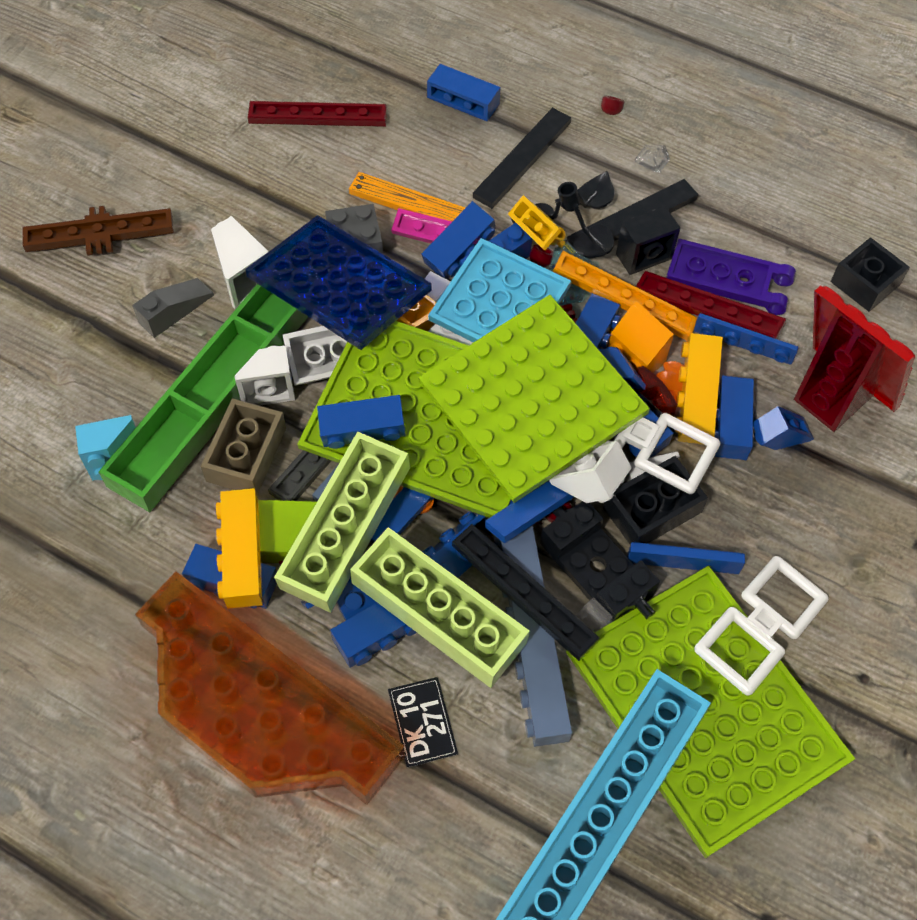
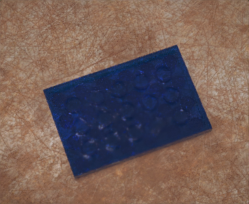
(339, 281)

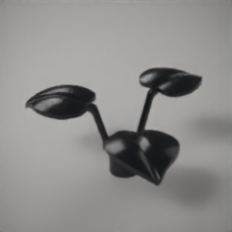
(596, 194)

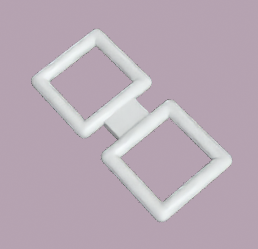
(645, 437)
(761, 625)

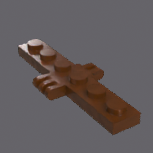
(97, 230)

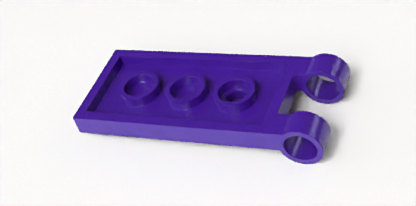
(720, 274)

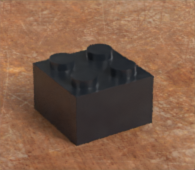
(647, 240)
(869, 274)

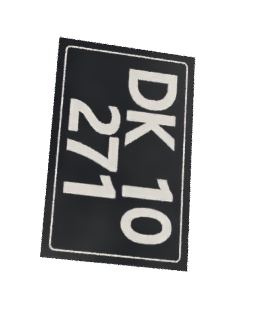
(422, 722)

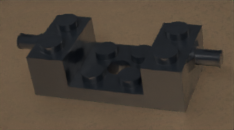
(577, 541)

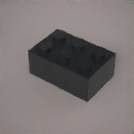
(652, 507)

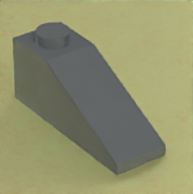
(170, 304)

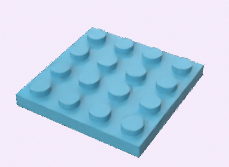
(492, 290)

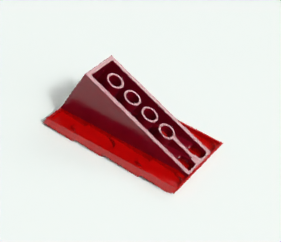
(850, 363)

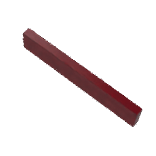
(317, 113)
(700, 301)

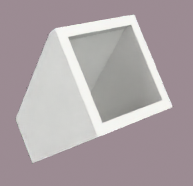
(236, 252)

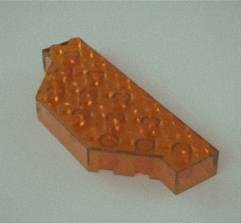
(255, 706)

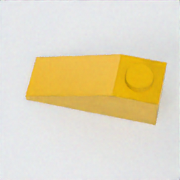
(534, 222)

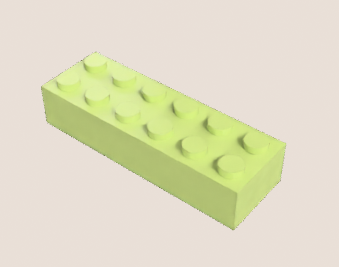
(343, 522)
(439, 607)

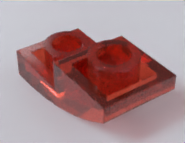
(657, 391)

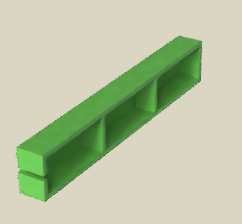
(196, 401)

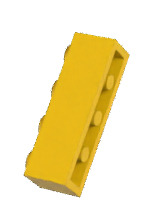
(700, 384)
(240, 549)

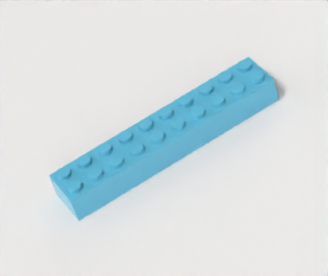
(608, 804)

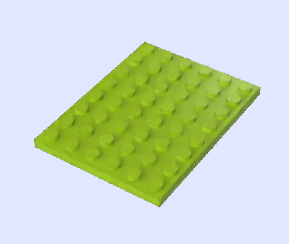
(438, 455)
(747, 750)

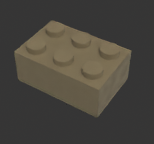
(243, 446)

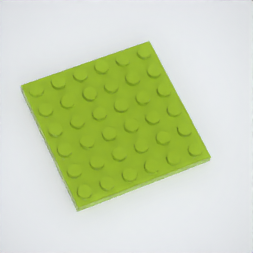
(533, 397)

